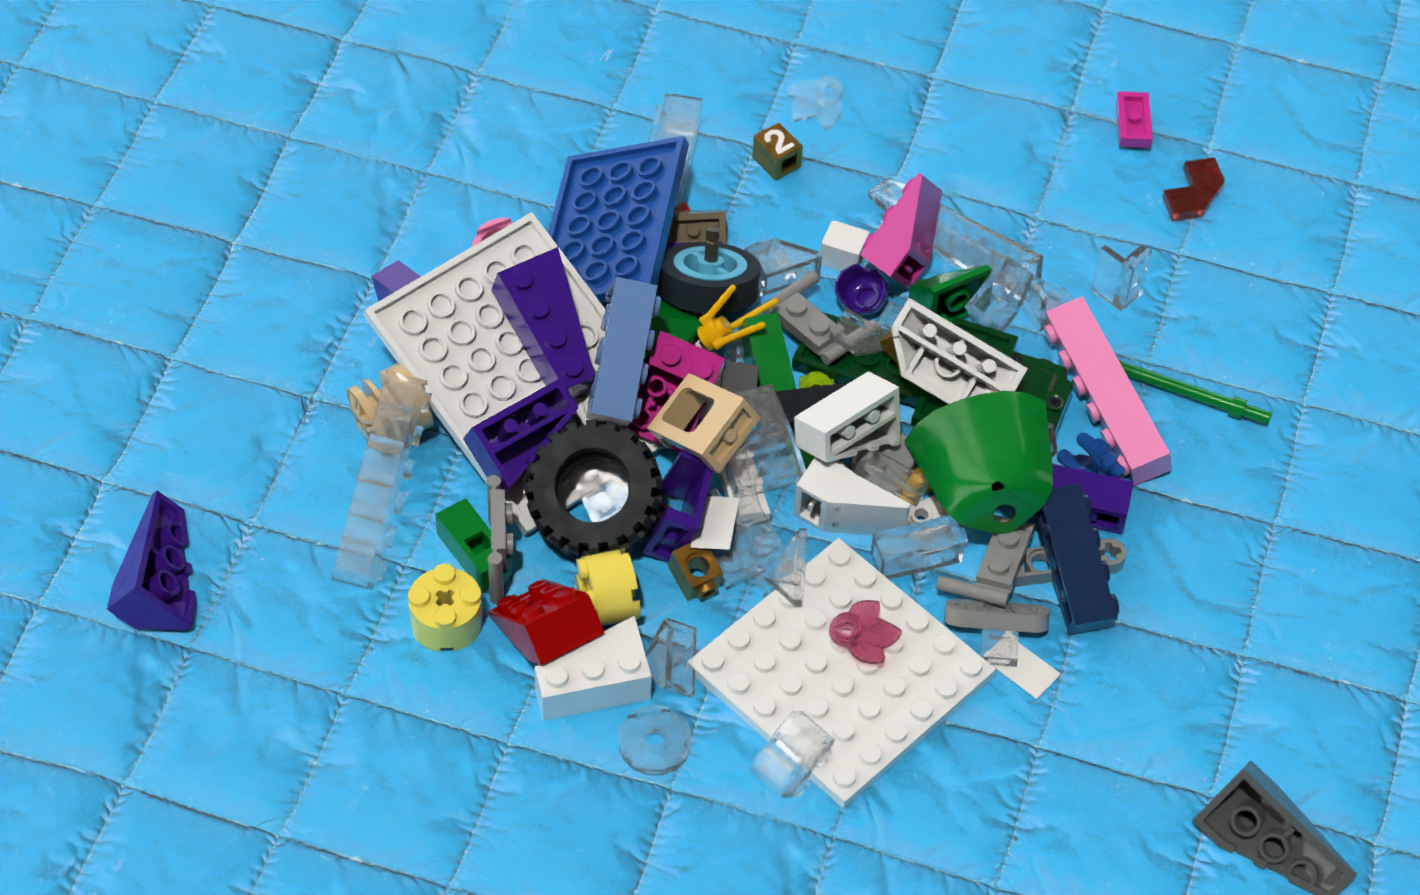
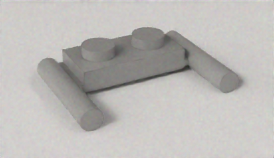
(806, 320)
(501, 542)
(998, 567)

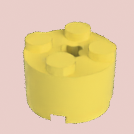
(610, 584)
(445, 608)

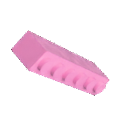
(1107, 390)

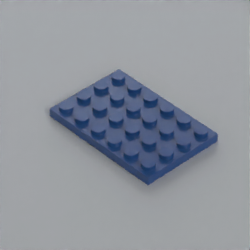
(618, 211)

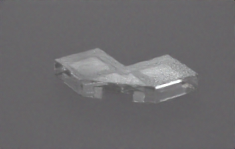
(860, 335)

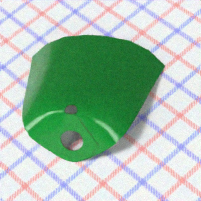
(982, 443)

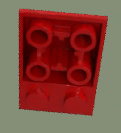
(547, 620)

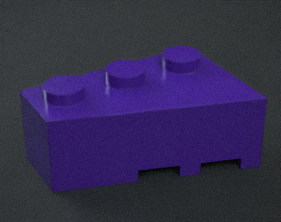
(510, 437)

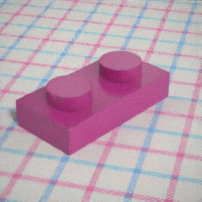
(1134, 119)

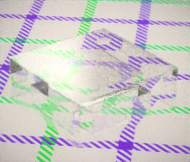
(1000, 647)

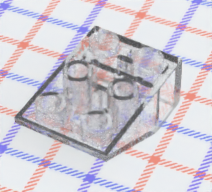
(768, 453)

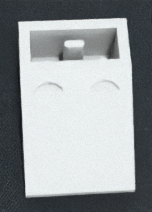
(843, 502)

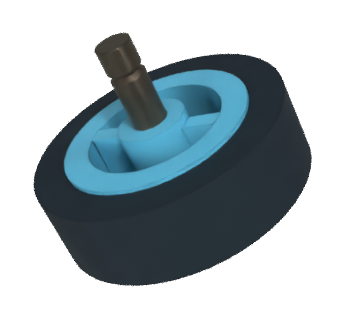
(700, 272)

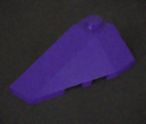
(154, 574)

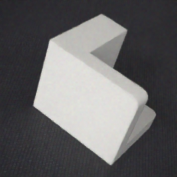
(842, 246)

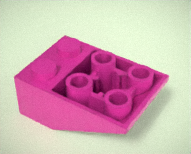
(907, 234)
(667, 367)

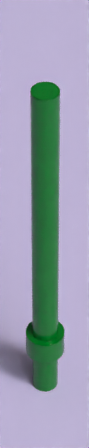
(1236, 407)

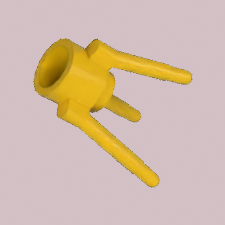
(717, 331)

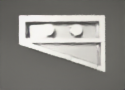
(851, 420)
(595, 674)

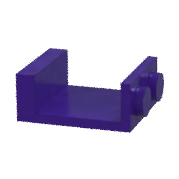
(688, 481)

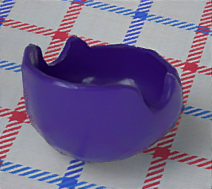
(861, 290)

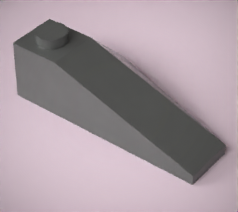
(1266, 827)

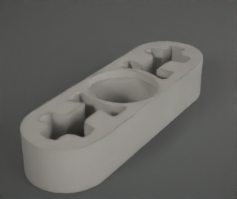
(996, 617)

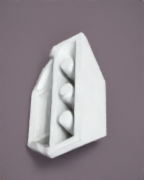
(947, 358)

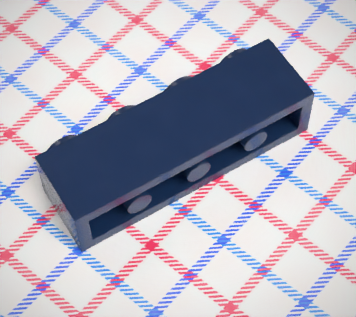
(1076, 561)

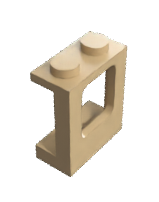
(719, 431)

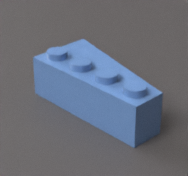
(623, 351)

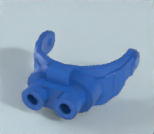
(1101, 457)

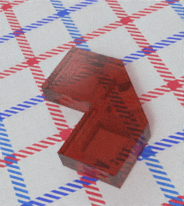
(1194, 200)

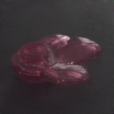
(868, 631)

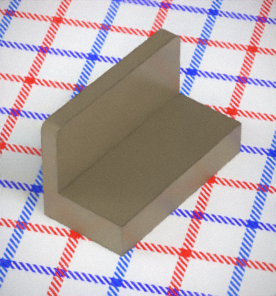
(692, 225)

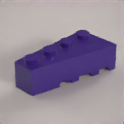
(545, 320)

